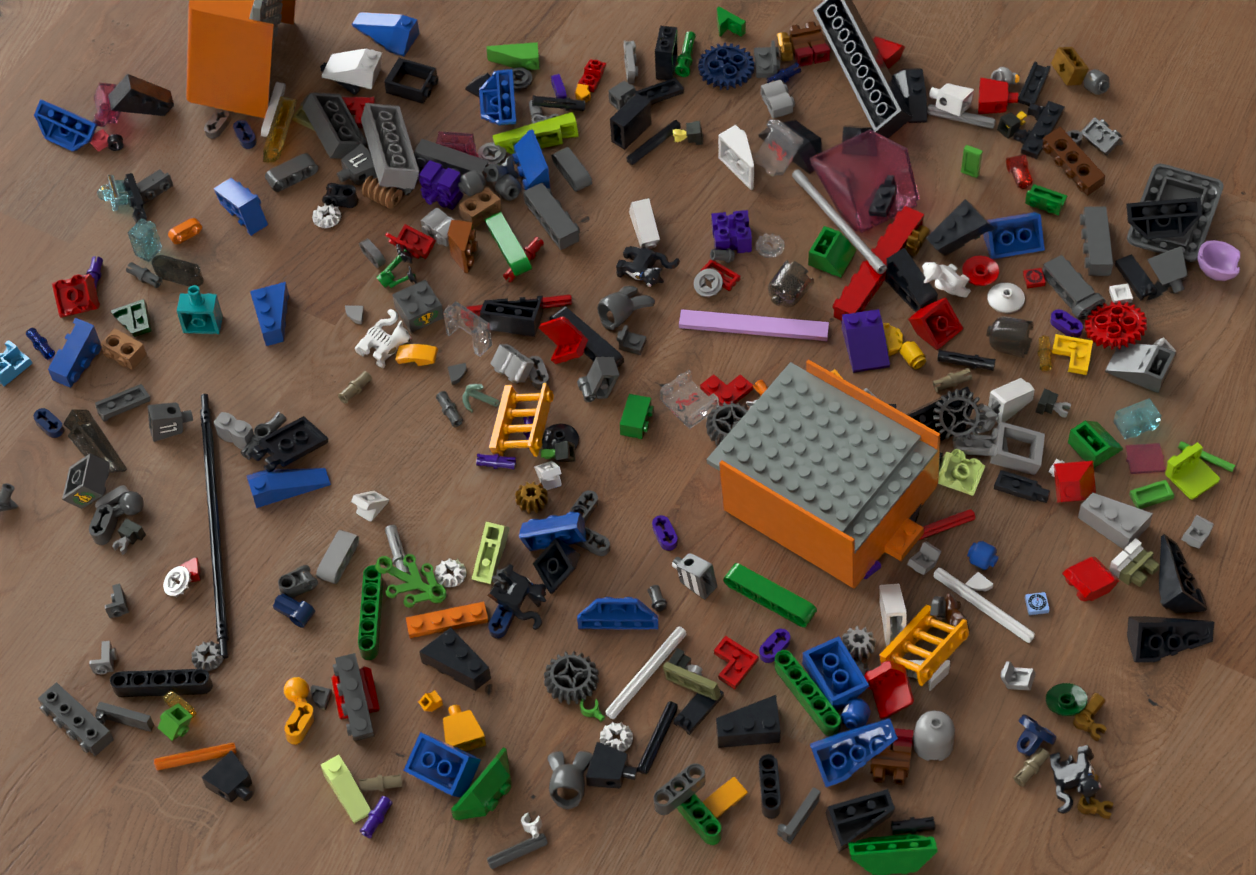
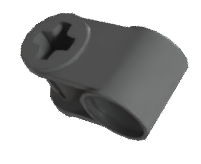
(297, 581)

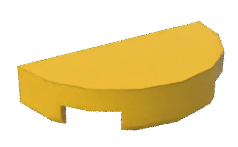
(894, 338)

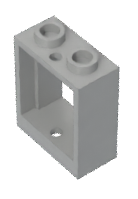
(1012, 461)

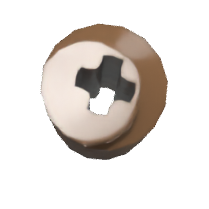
(384, 195)

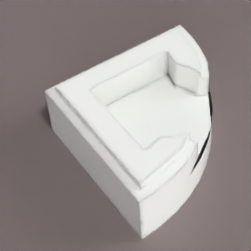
(979, 583)

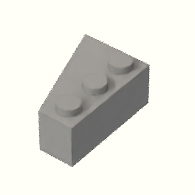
(1114, 519)

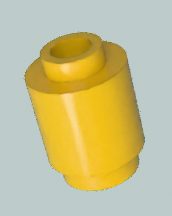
(913, 354)

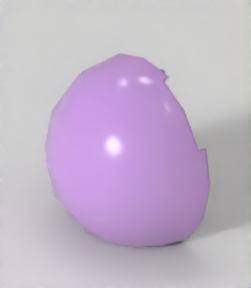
(1219, 260)

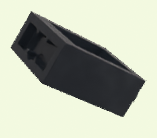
(666, 53)
(414, 69)

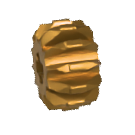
(531, 497)

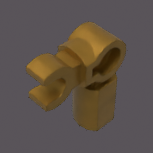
(785, 47)
(916, 240)
(1084, 720)
(1095, 806)

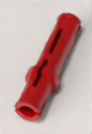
(530, 252)

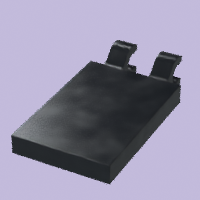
(289, 443)

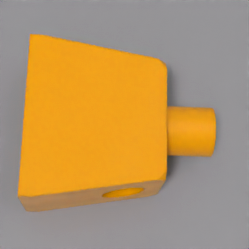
(462, 729)

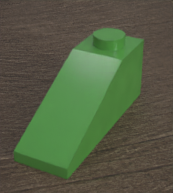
(515, 55)

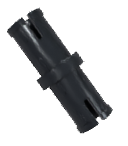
(912, 825)

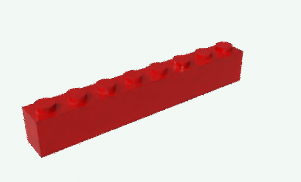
(867, 281)

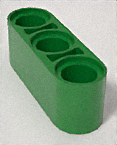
(702, 825)

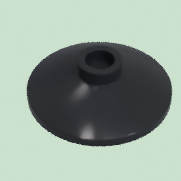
(566, 431)

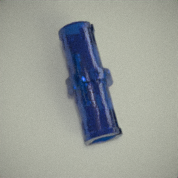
(785, 74)
(40, 343)

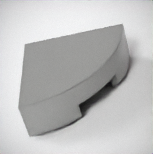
(355, 313)

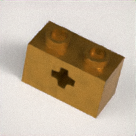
(1069, 66)

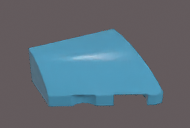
(12, 363)

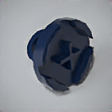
(1035, 734)

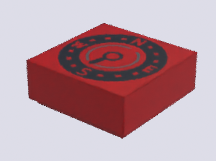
(1034, 278)

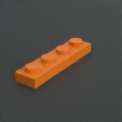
(444, 619)

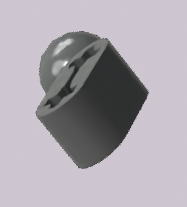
(106, 519)

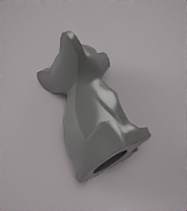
(496, 171)

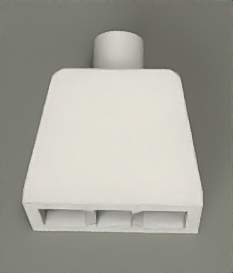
(952, 98)

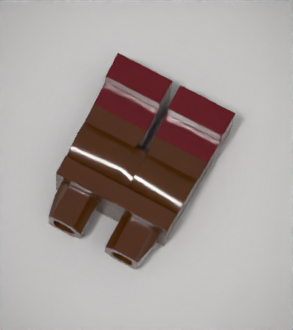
(808, 43)
(894, 761)

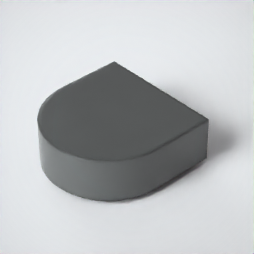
(938, 607)

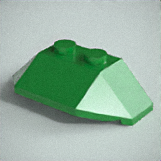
(486, 790)
(893, 853)

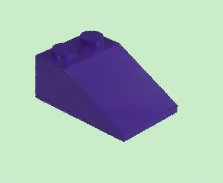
(865, 340)

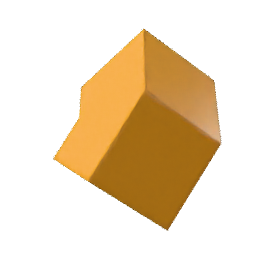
(582, 93)
(430, 701)

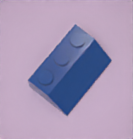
(531, 161)
(1015, 235)
(539, 534)
(834, 672)

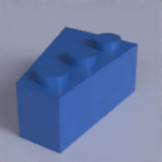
(243, 204)
(76, 354)

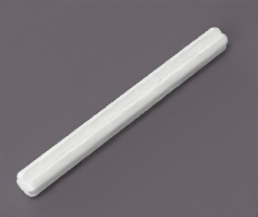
(984, 605)
(645, 673)

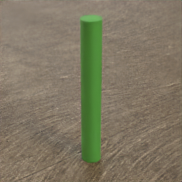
(1211, 458)

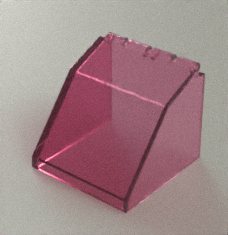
(855, 172)

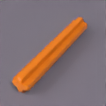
(194, 756)

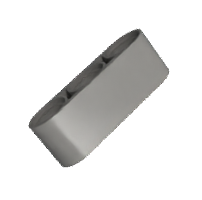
(337, 556)

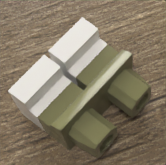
(1132, 562)

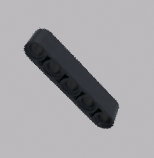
(596, 344)
(154, 677)

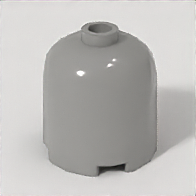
(934, 736)

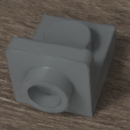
(630, 341)
(119, 603)

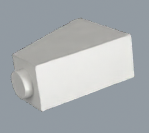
(644, 223)
(1010, 399)
(892, 611)

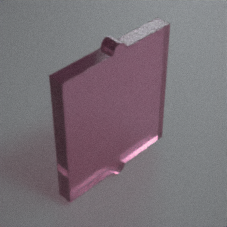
(1145, 458)

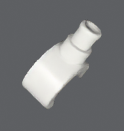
(532, 828)

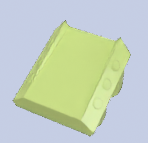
(960, 472)

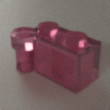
(104, 114)
(458, 141)

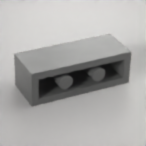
(1066, 281)

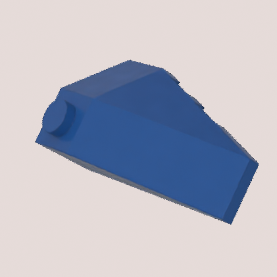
(390, 30)
(285, 483)
(848, 751)

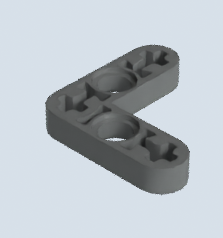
(599, 539)

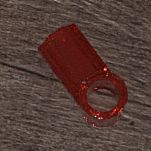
(1019, 168)

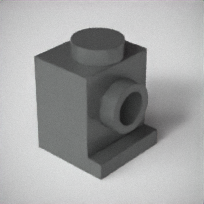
(621, 94)

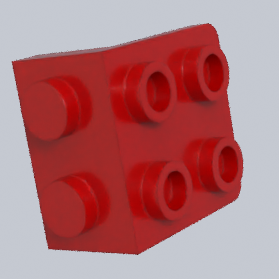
(414, 241)
(567, 337)
(890, 688)

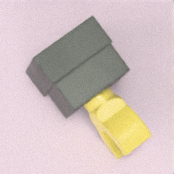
(692, 133)

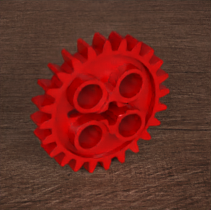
(1116, 325)

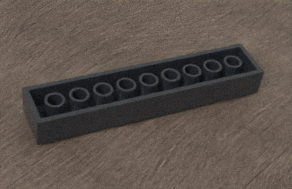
(863, 66)

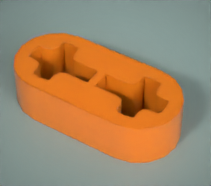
(185, 231)

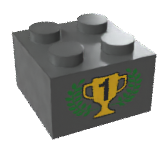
(418, 306)
(86, 481)

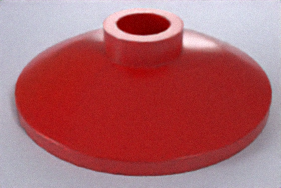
(980, 270)

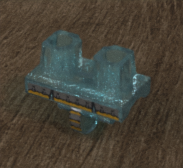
(111, 193)

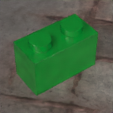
(636, 416)

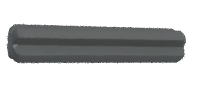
(516, 851)

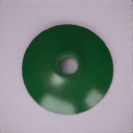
(1066, 699)

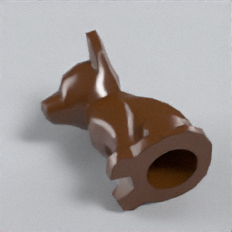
(953, 616)

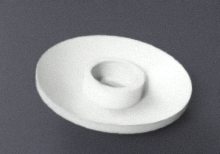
(1006, 303)

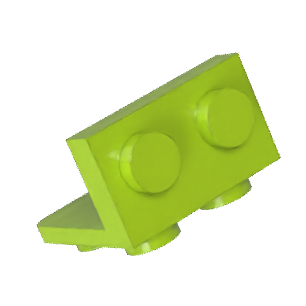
(1190, 472)

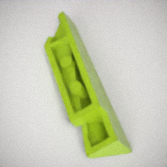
(547, 132)

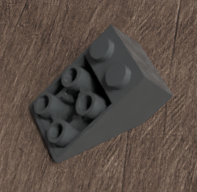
(1142, 365)

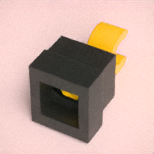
(1009, 123)

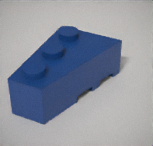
(271, 311)

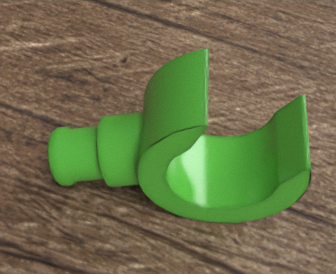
(595, 712)

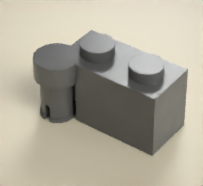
(599, 379)

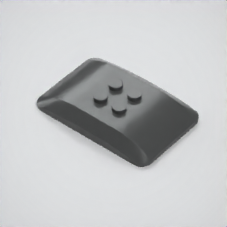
(1176, 183)

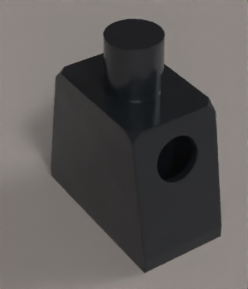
(609, 767)
(229, 779)

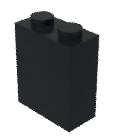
(630, 121)

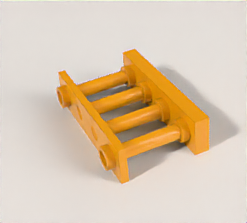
(508, 412)
(915, 631)

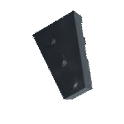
(959, 228)
(515, 316)
(858, 816)

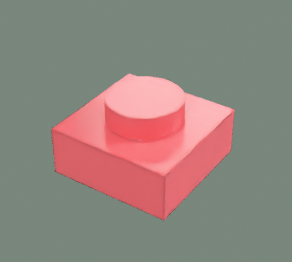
(99, 140)

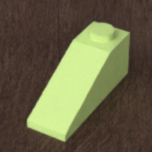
(490, 552)
(345, 788)

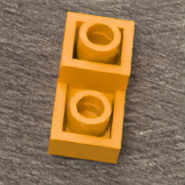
(416, 352)
(725, 797)

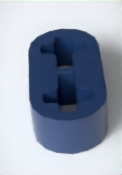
(241, 135)
(51, 420)
(498, 618)

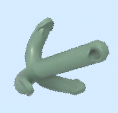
(471, 391)

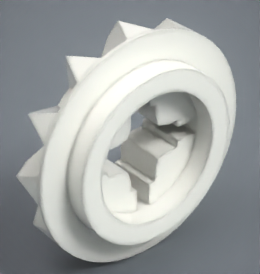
(328, 221)
(178, 573)
(448, 580)
(625, 735)

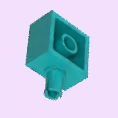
(199, 312)

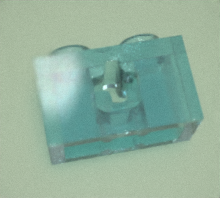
(145, 239)
(1137, 419)

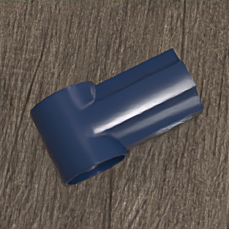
(297, 611)

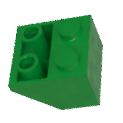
(831, 252)
(1093, 442)

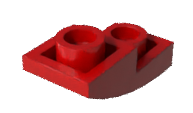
(592, 74)

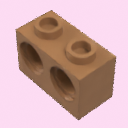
(480, 207)
(123, 349)

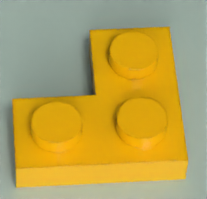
(1078, 351)

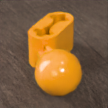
(296, 691)

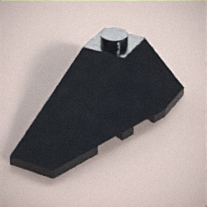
(1176, 582)
(1161, 636)

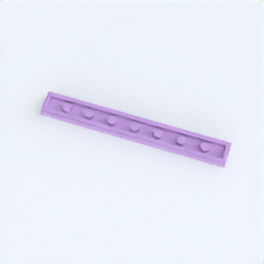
(754, 325)

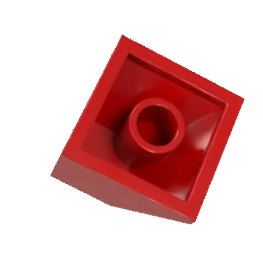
(936, 323)
(1074, 481)

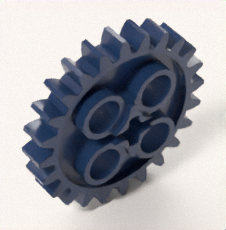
(726, 66)

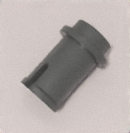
(722, 255)
(658, 601)

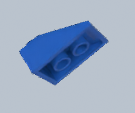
(442, 765)

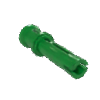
(685, 59)

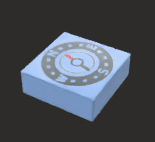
(1036, 603)

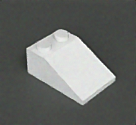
(354, 67)
(736, 154)

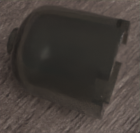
(789, 284)
(1010, 335)

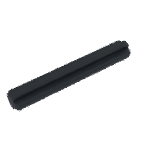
(653, 142)
(657, 738)

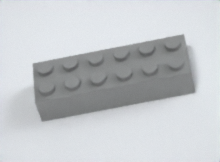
(389, 146)

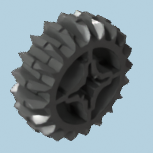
(951, 410)
(720, 420)
(584, 671)

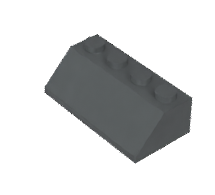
(333, 124)

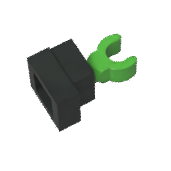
(563, 452)

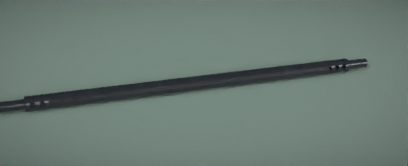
(214, 527)

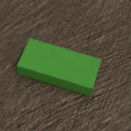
(971, 161)
(1151, 494)

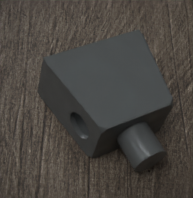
(1170, 268)

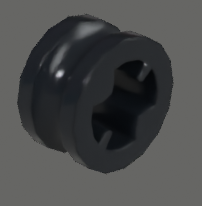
(115, 138)

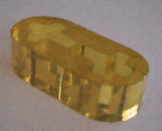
(172, 699)

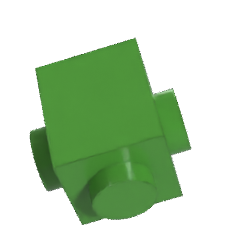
(175, 722)

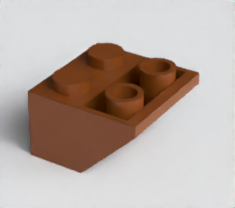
(462, 243)

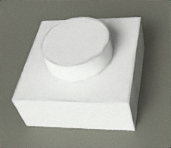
(1120, 293)

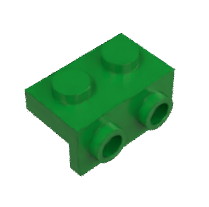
(1045, 199)

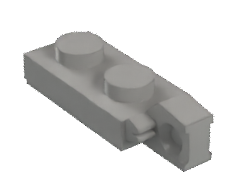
(630, 61)

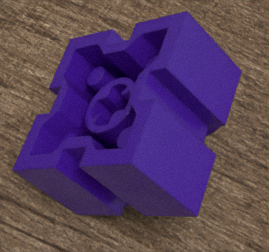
(440, 185)
(732, 231)

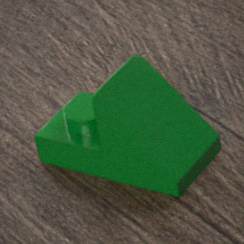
(729, 21)

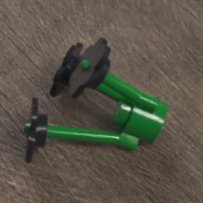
(386, 277)

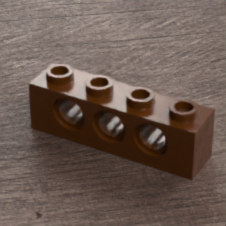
(1072, 152)

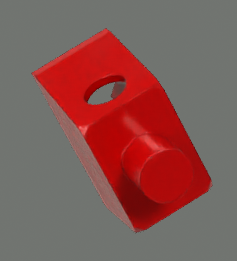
(994, 96)

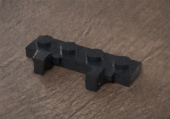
(1046, 118)

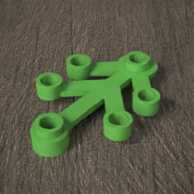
(412, 581)

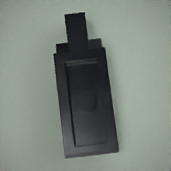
(884, 198)
(134, 199)
(1021, 487)

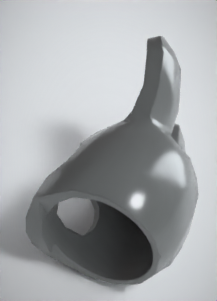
(621, 306)
(568, 777)

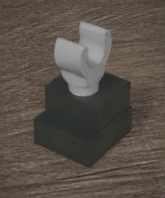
(1048, 403)
(129, 533)
(683, 661)

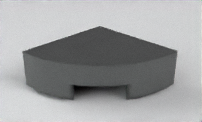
(457, 372)
(321, 696)

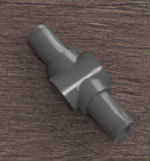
(261, 430)

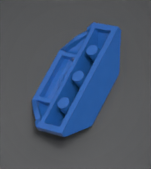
(498, 98)
(63, 126)
(617, 614)

